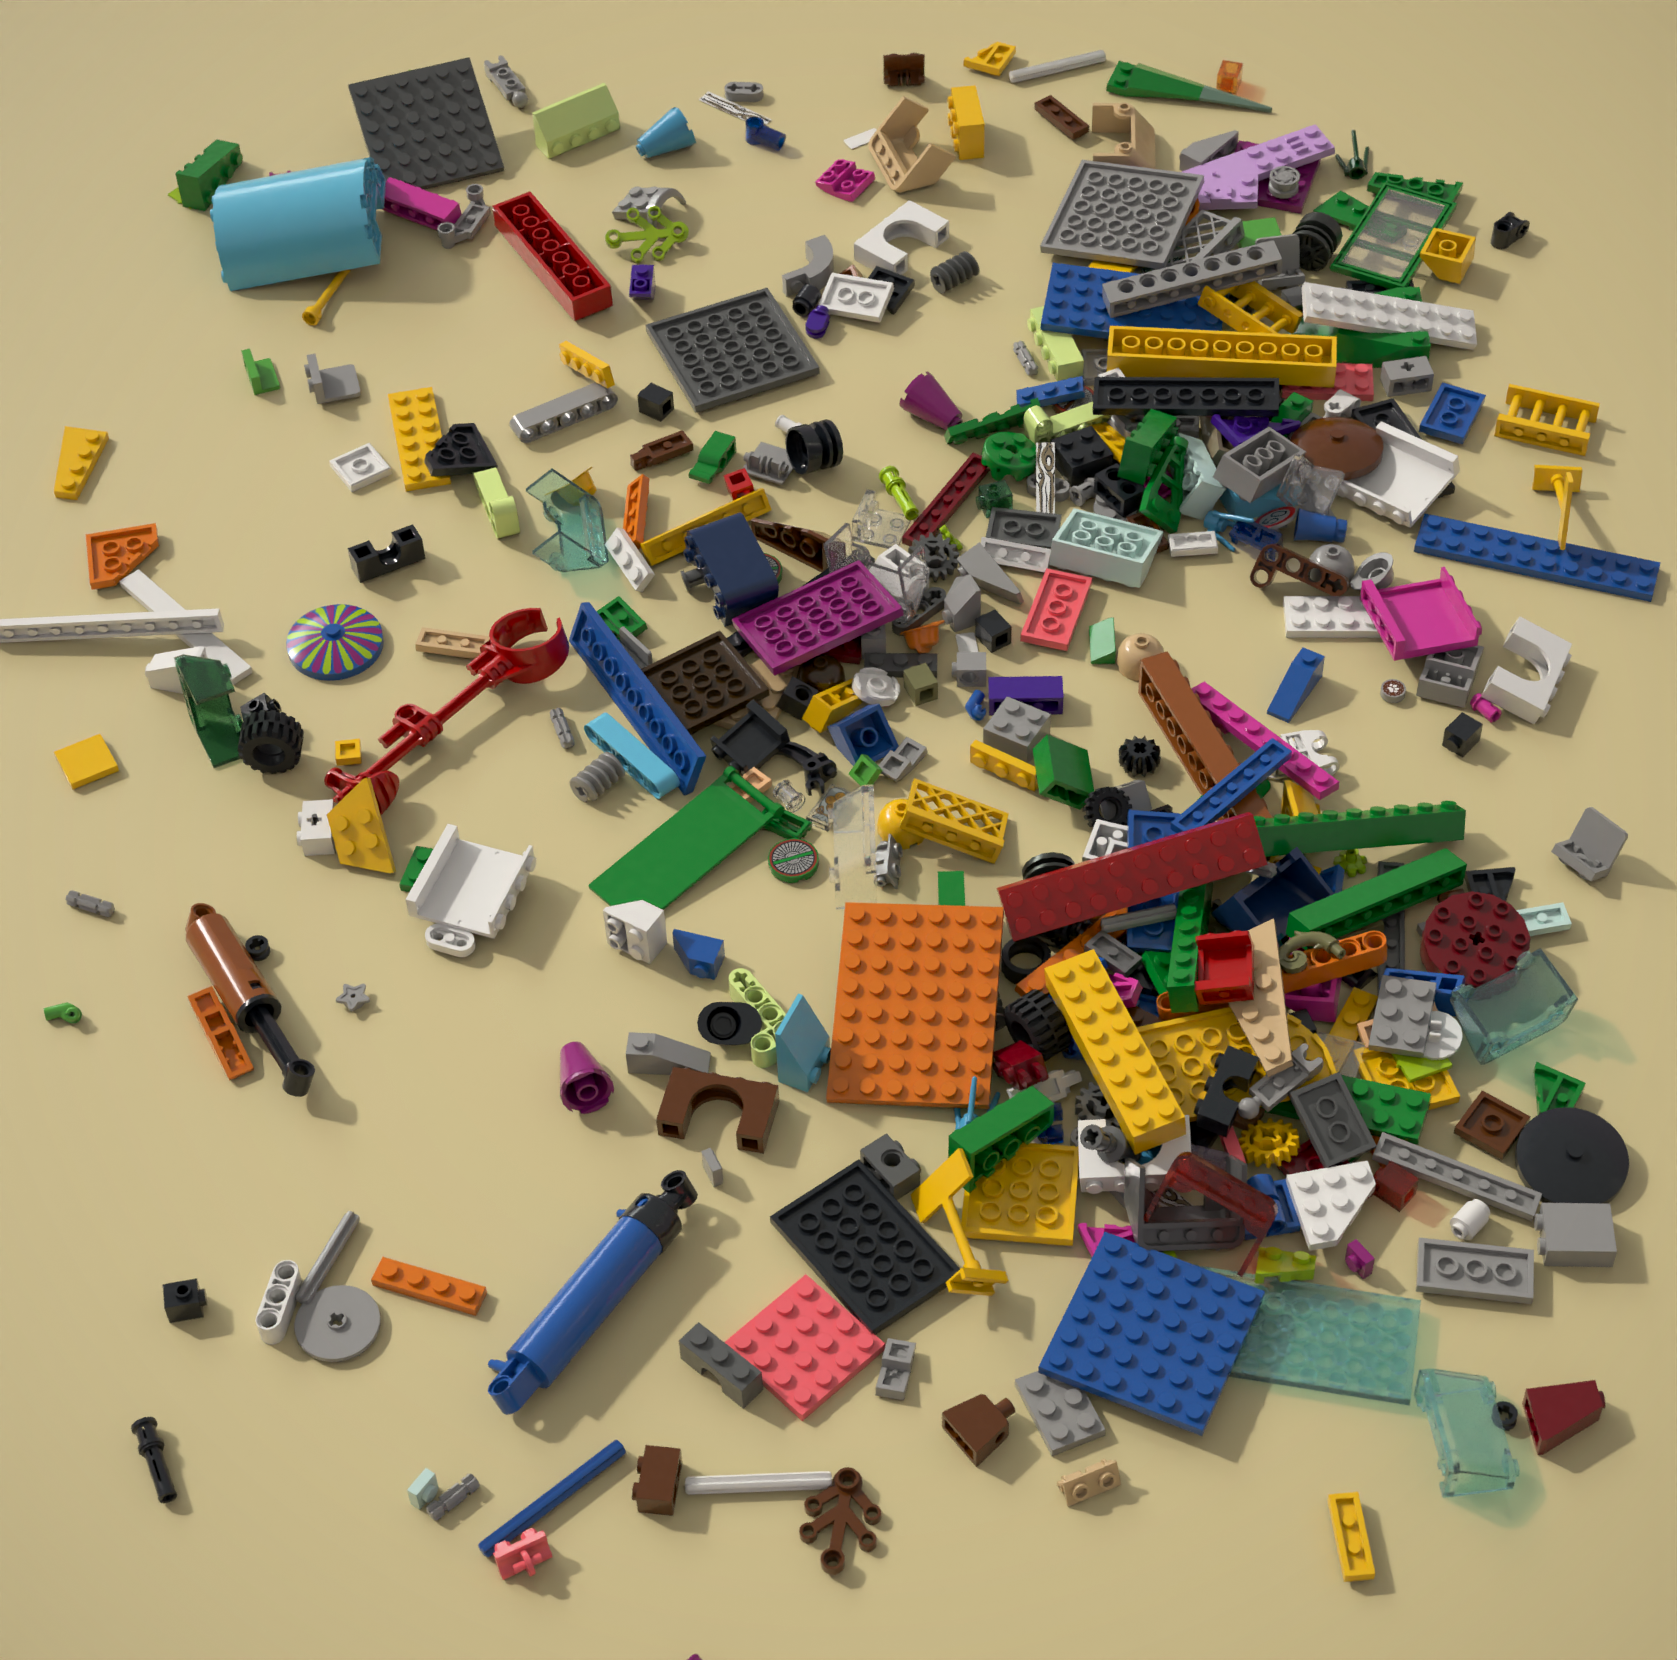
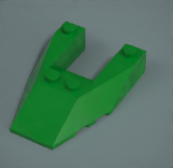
(1374, 348)

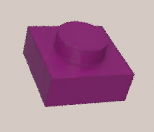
(1359, 1259)

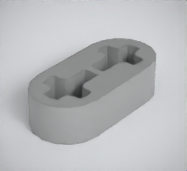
(743, 91)
(1060, 484)

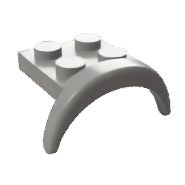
(643, 199)

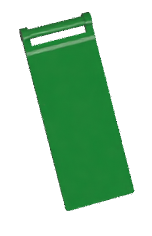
(687, 845)

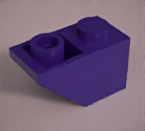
(642, 282)

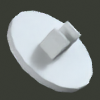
(1443, 1036)

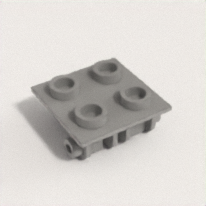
(768, 463)

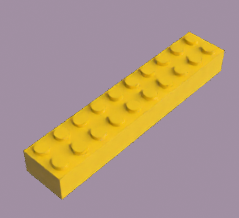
(1223, 354)

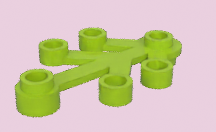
(649, 234)

